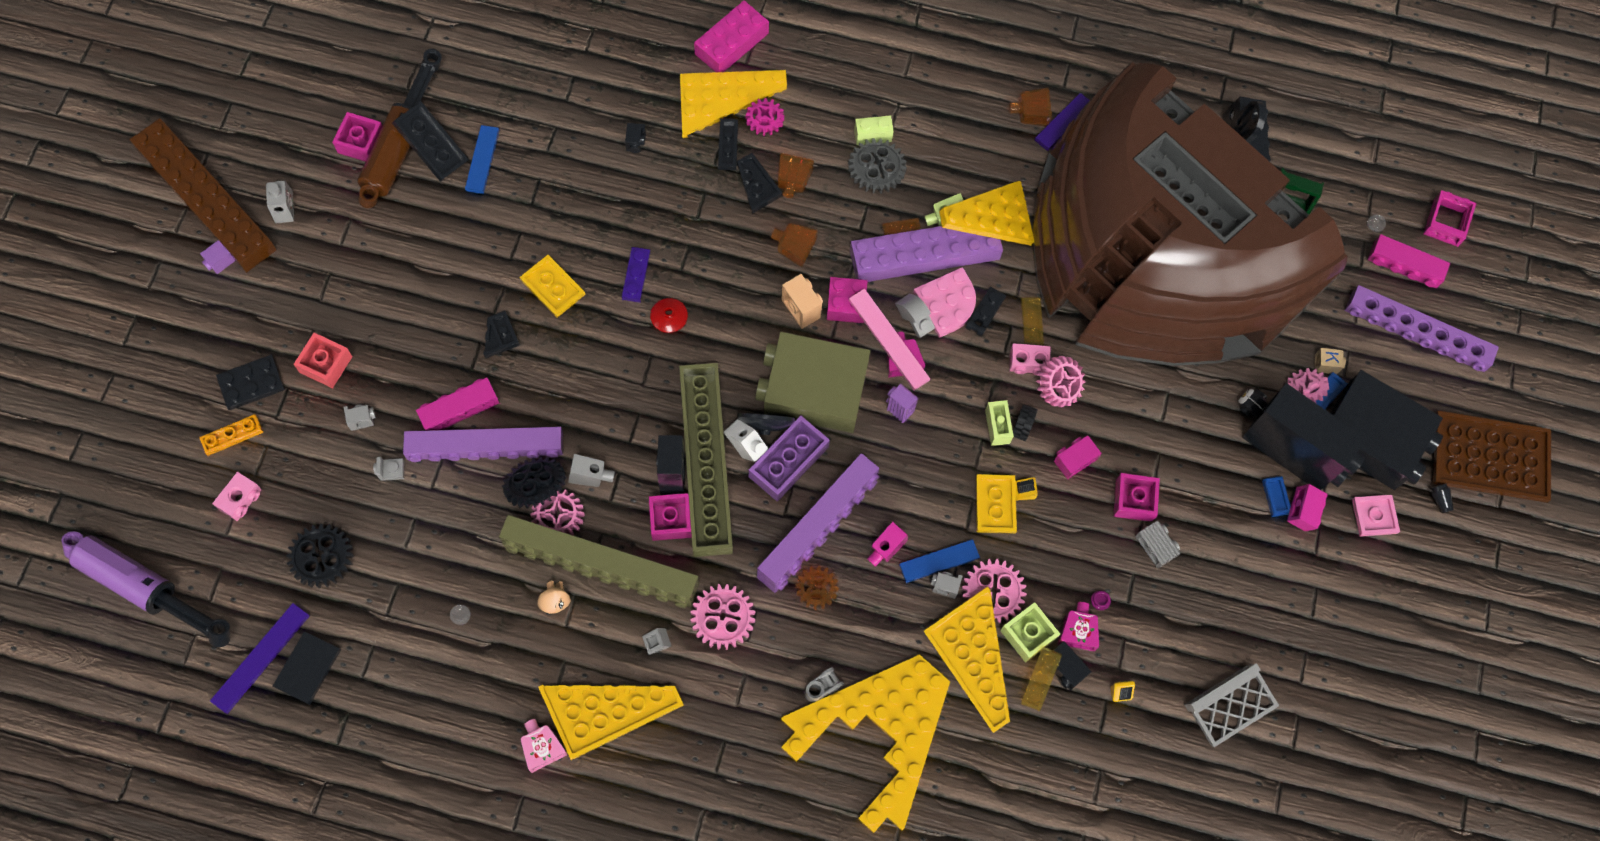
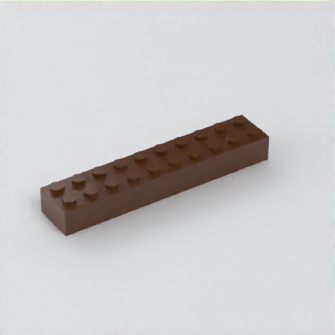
(203, 195)

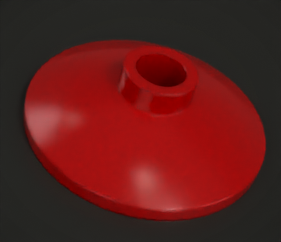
(672, 322)

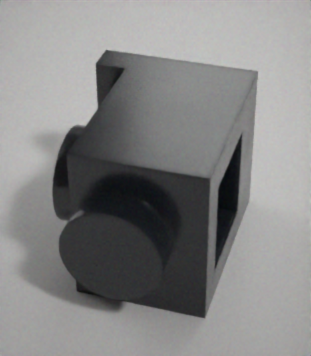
(635, 137)

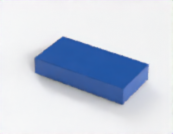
(1276, 496)

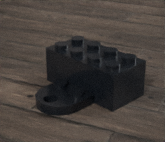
(1249, 120)

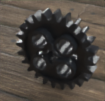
(534, 482)
(337, 550)

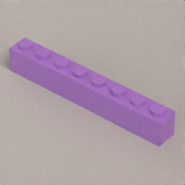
(483, 443)

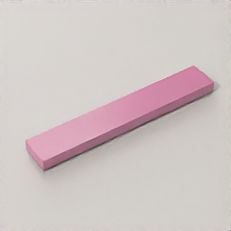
(889, 339)

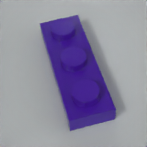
(636, 274)

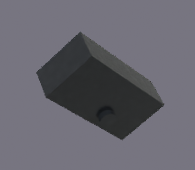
(671, 464)

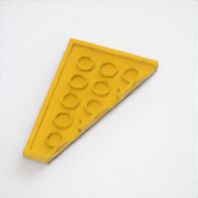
(718, 94)
(993, 214)
(972, 653)
(598, 714)

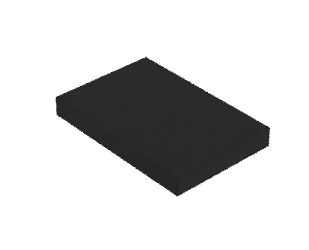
(306, 668)

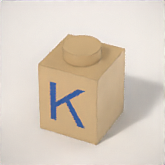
(1329, 360)

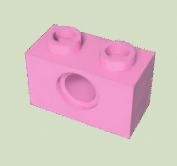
(238, 485)

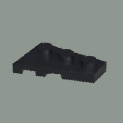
(757, 183)

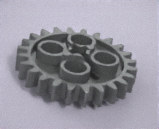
(892, 160)

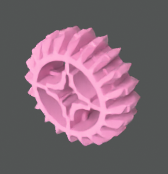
(1052, 376)
(565, 515)

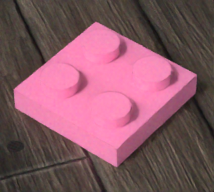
(1375, 515)

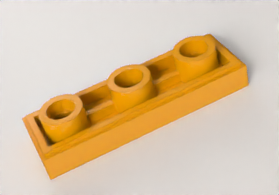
(220, 439)

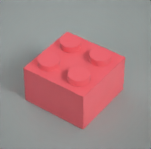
(323, 360)

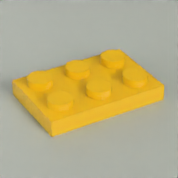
(552, 286)
(996, 504)

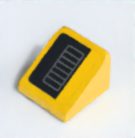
(1026, 489)
(1122, 691)

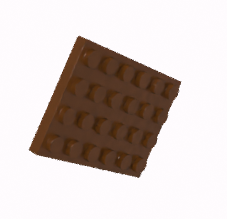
(1493, 457)

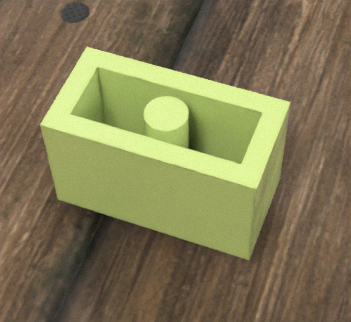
(873, 128)
(999, 423)

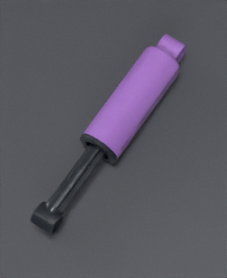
(137, 584)

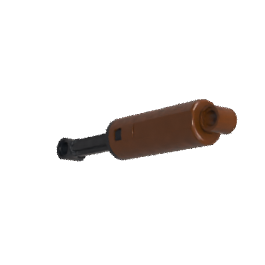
(390, 146)

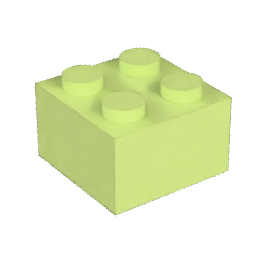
(1030, 632)

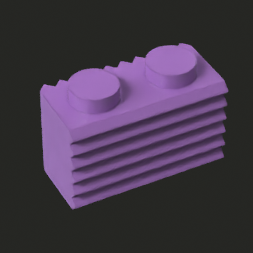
(901, 402)

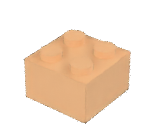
(802, 300)

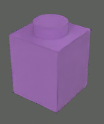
(217, 257)

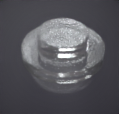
(1376, 223)
(460, 614)

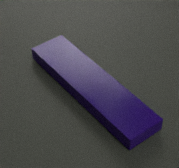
(1055, 129)

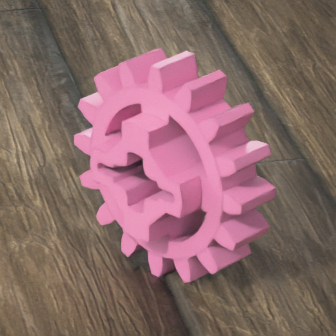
(1316, 384)

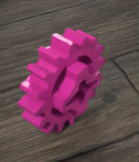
(764, 118)

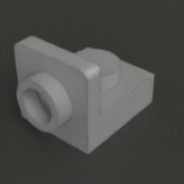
(389, 469)

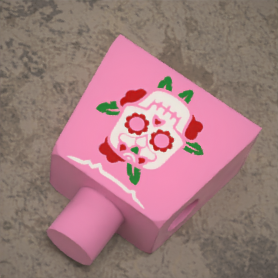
(540, 746)

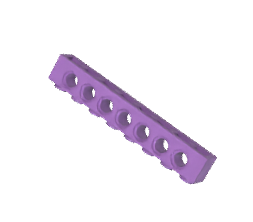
(1431, 327)

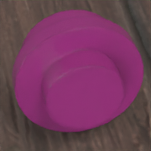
(1100, 600)

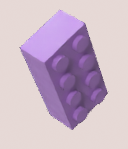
(789, 458)

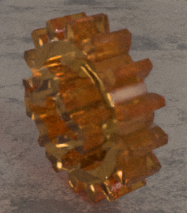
(811, 580)

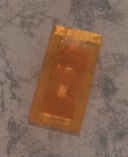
(901, 226)

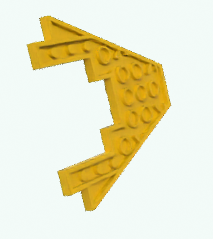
(904, 705)

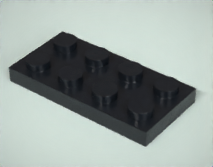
(430, 141)

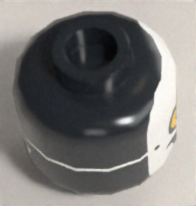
(1252, 402)

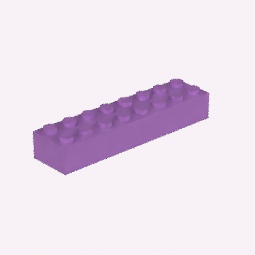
(920, 252)
(817, 523)

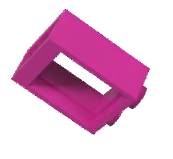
(1444, 232)

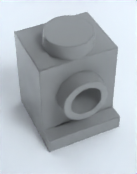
(359, 417)
(946, 584)

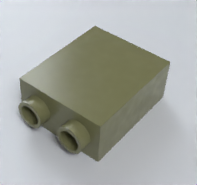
(814, 381)

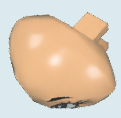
(554, 598)

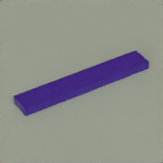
(259, 658)

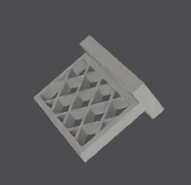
(1219, 692)

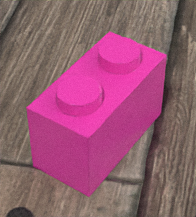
(1077, 457)
(1307, 507)

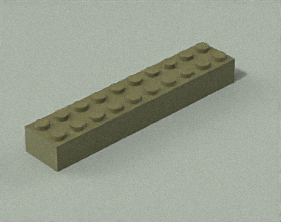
(705, 460)
(599, 561)

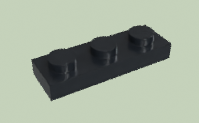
(728, 144)

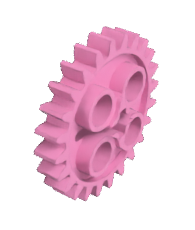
(1011, 593)
(720, 634)

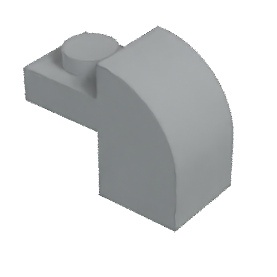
(916, 312)

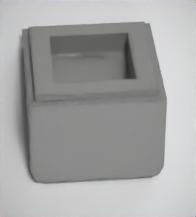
(656, 640)

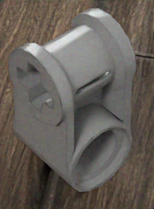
(826, 684)

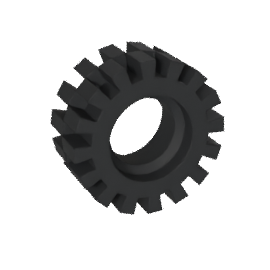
(1024, 422)

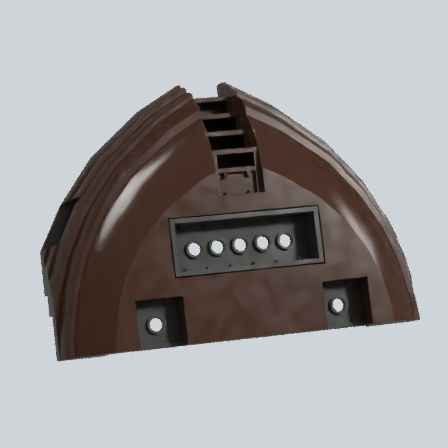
(1144, 259)

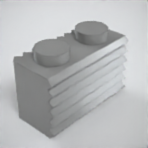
(1158, 544)

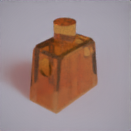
(1033, 107)
(794, 174)
(795, 242)

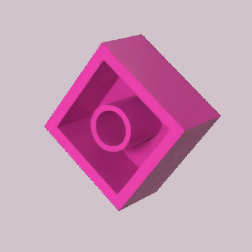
(356, 136)
(838, 299)
(1136, 497)
(670, 517)

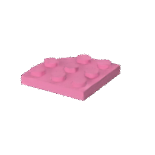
(949, 301)

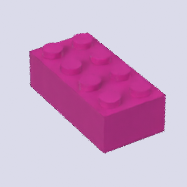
(731, 37)

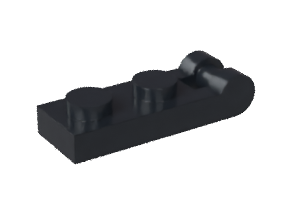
(986, 311)

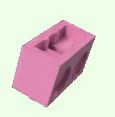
(1028, 354)

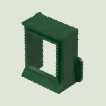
(1306, 186)

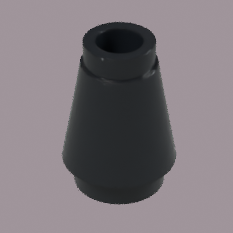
(1443, 498)

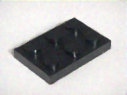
(250, 382)

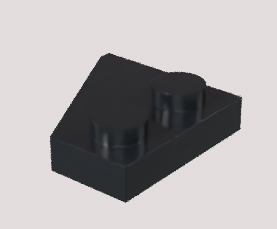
(499, 335)

